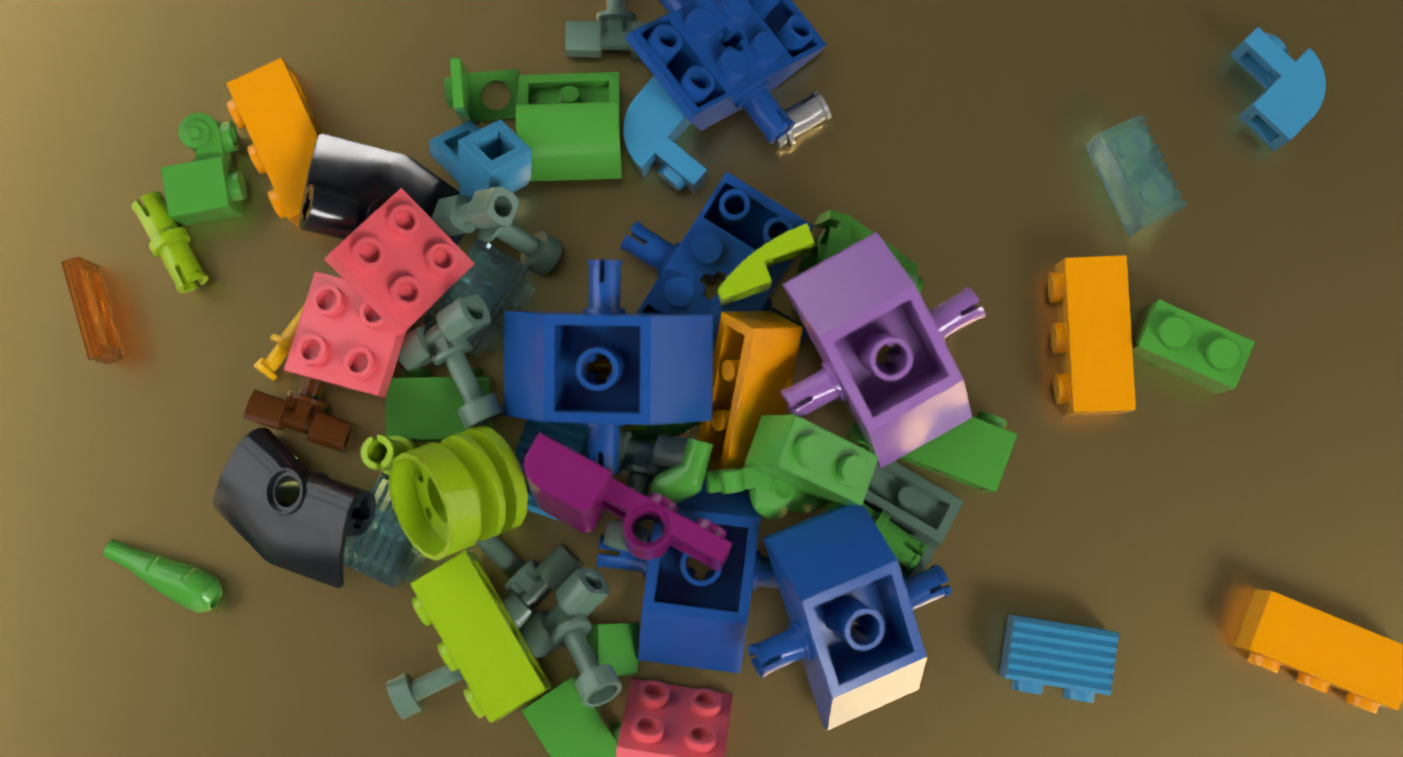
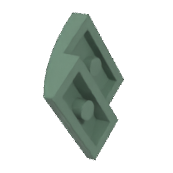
(914, 506)

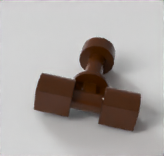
(301, 413)

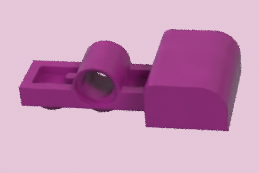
(581, 491)

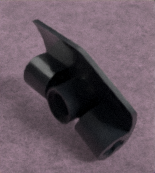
(355, 179)
(289, 512)

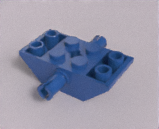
(728, 57)
(722, 236)
(656, 358)
(847, 613)
(694, 618)

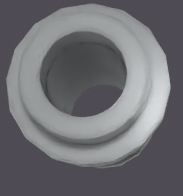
(806, 115)

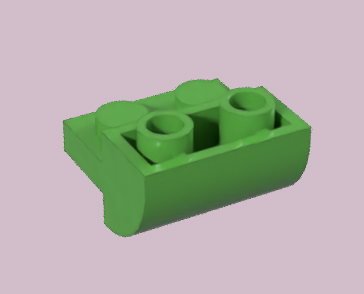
(571, 125)

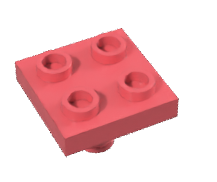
(399, 261)
(343, 340)
(673, 721)

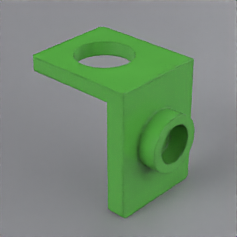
(465, 92)

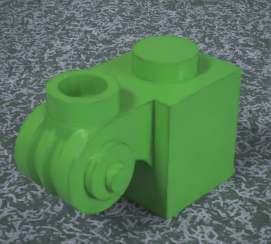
(209, 184)

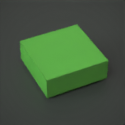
(616, 645)

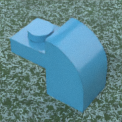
(1291, 87)
(649, 136)
(483, 157)

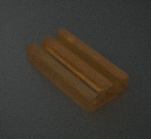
(92, 310)

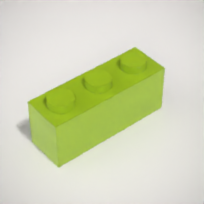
(479, 637)

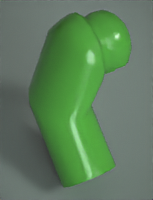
(688, 476)

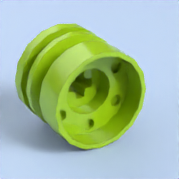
(458, 491)

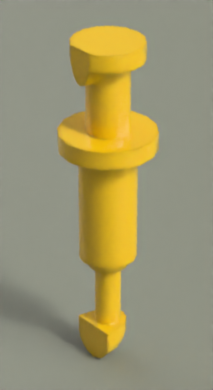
(280, 351)

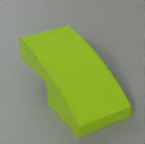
(752, 274)

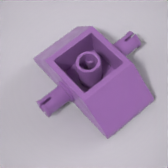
(851, 311)

